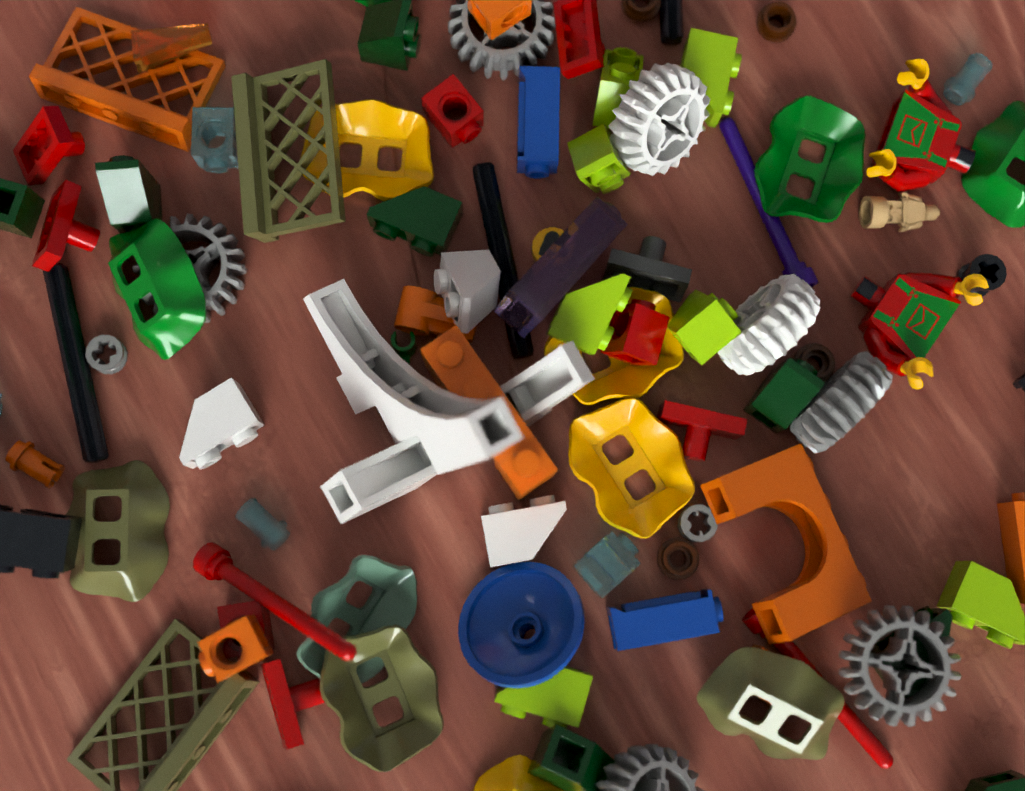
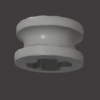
(96, 347)
(685, 525)

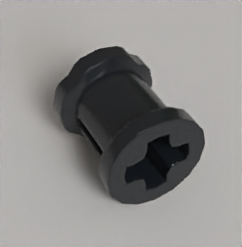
(990, 267)

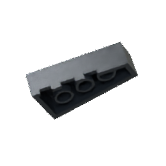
(38, 541)

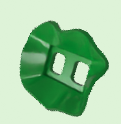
(987, 177)
(832, 179)
(170, 279)

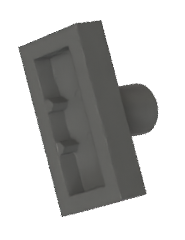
(649, 270)

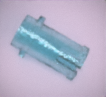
(963, 85)
(263, 524)

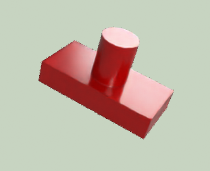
(578, 37)
(46, 144)
(61, 228)
(699, 426)
(288, 701)

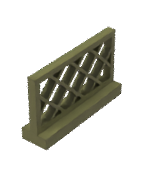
(258, 163)
(195, 738)

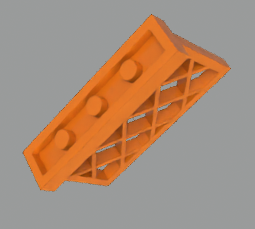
(108, 102)

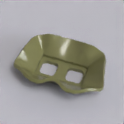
(139, 531)
(408, 678)
(791, 690)

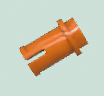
(35, 464)

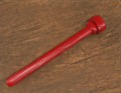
(216, 564)
(847, 716)

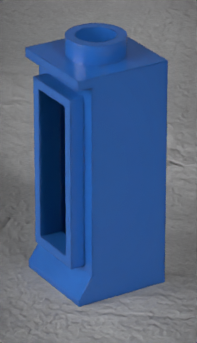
(538, 121)
(665, 619)

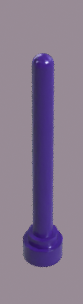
(773, 224)

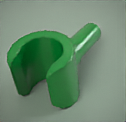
(404, 352)

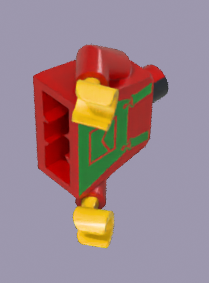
(918, 136)
(910, 316)

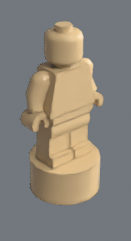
(907, 212)

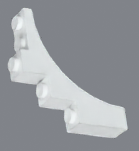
(449, 426)
(407, 465)

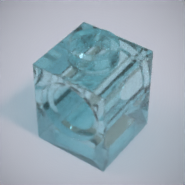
(210, 123)
(607, 563)

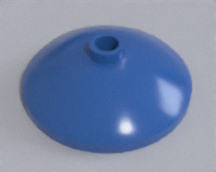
(508, 606)

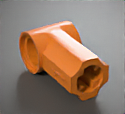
(424, 313)

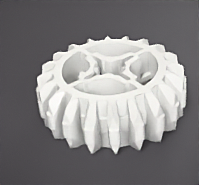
(659, 118)
(771, 324)

